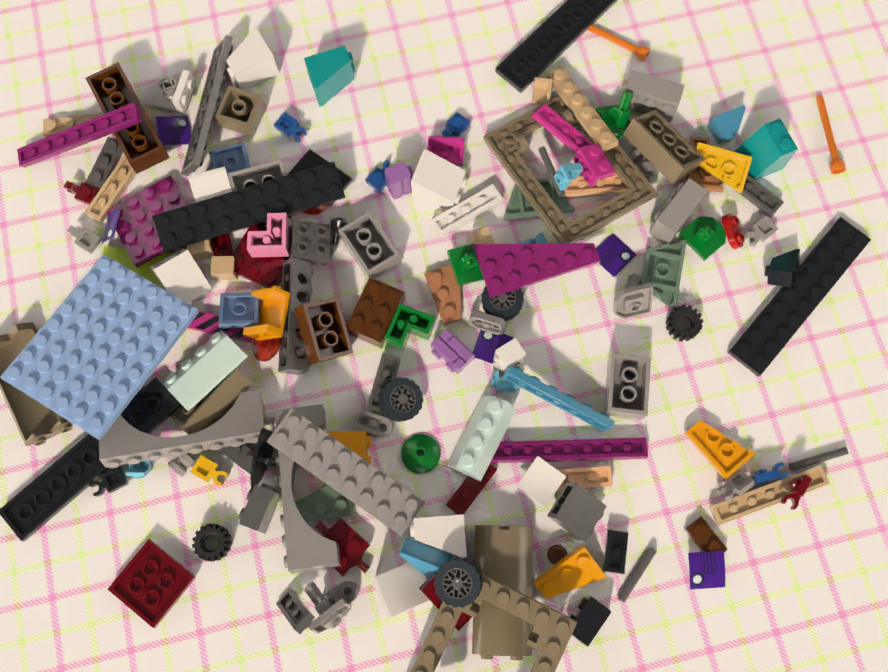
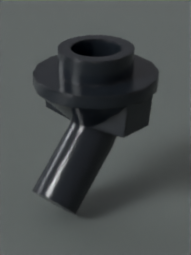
(336, 224)

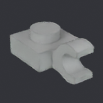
(86, 239)

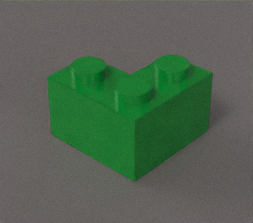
(408, 322)

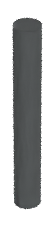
(550, 168)
(818, 458)
(637, 574)

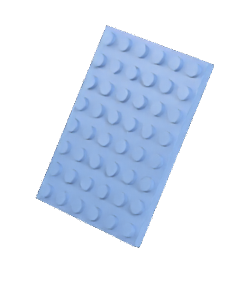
(100, 346)

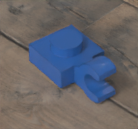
(456, 126)
(763, 476)

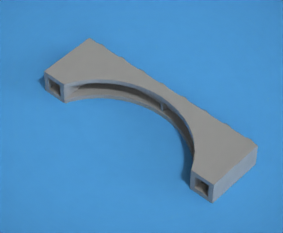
(238, 426)
(304, 546)

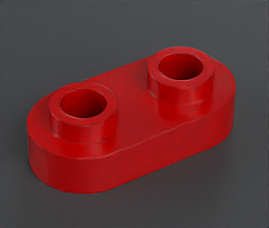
(732, 231)

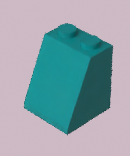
(330, 72)
(769, 148)

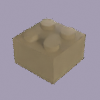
(240, 111)

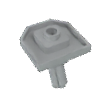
(633, 299)
(329, 614)

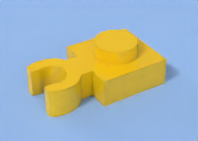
(206, 469)

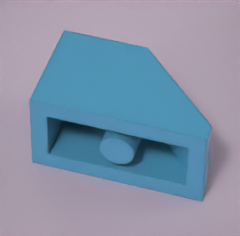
(726, 125)

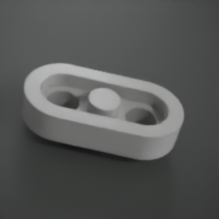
(487, 322)
(374, 424)
(338, 592)

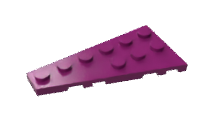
(521, 265)

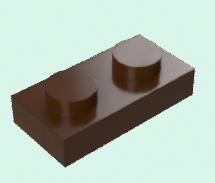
(704, 536)

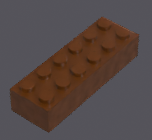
(138, 141)

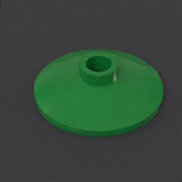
(424, 463)

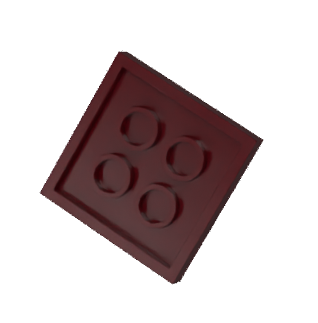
(259, 270)
(151, 583)

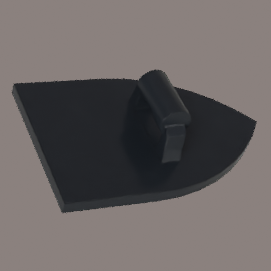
(261, 457)

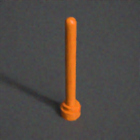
(640, 52)
(837, 165)

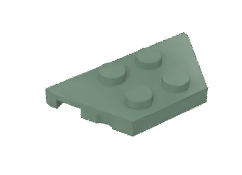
(521, 208)
(664, 270)

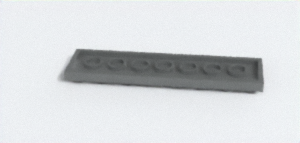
(206, 109)

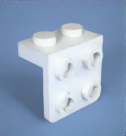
(181, 96)

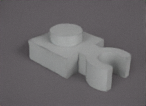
(761, 230)
(736, 483)

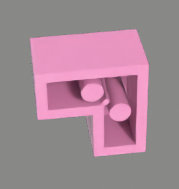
(274, 241)

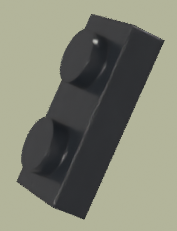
(615, 552)

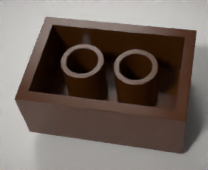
(374, 312)
(323, 330)

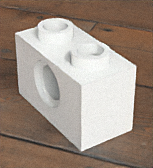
(508, 355)

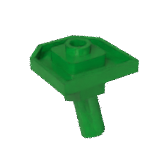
(617, 116)
(704, 236)
(465, 265)

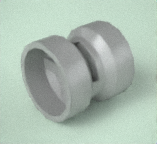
(168, 87)
(182, 463)

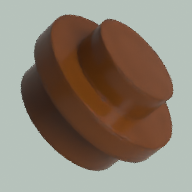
(556, 553)

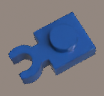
(288, 125)
(377, 178)

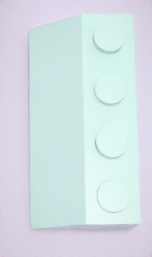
(204, 370)
(482, 437)

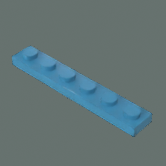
(553, 396)

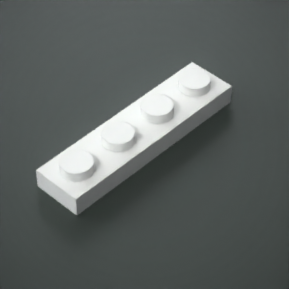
(466, 210)

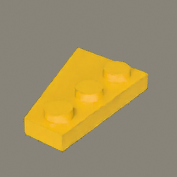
(725, 165)

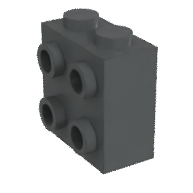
(311, 242)
(259, 508)
(577, 511)

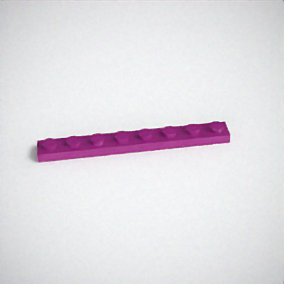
(79, 135)
(571, 450)

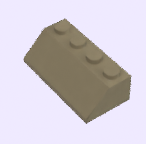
(663, 146)
(213, 405)

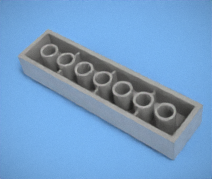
(346, 472)

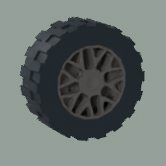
(505, 305)
(400, 399)
(458, 582)

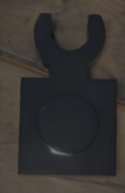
(111, 480)

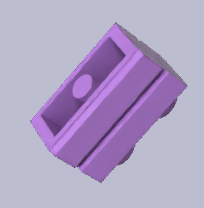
(399, 179)
(451, 351)

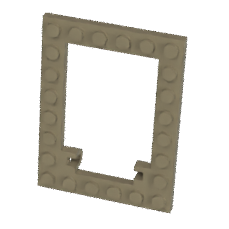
(505, 146)
(549, 624)

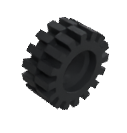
(691, 314)
(222, 549)

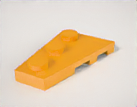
(719, 450)
(569, 573)

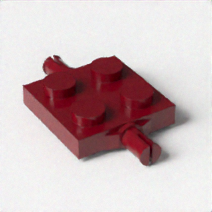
(351, 545)

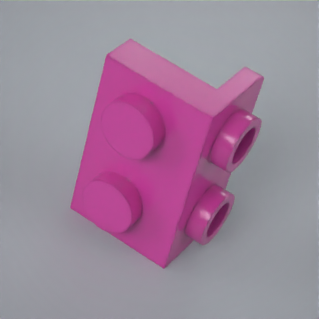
(447, 148)
(594, 163)

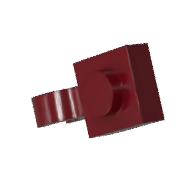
(84, 193)
(799, 486)

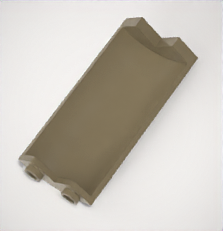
(32, 418)
(506, 557)

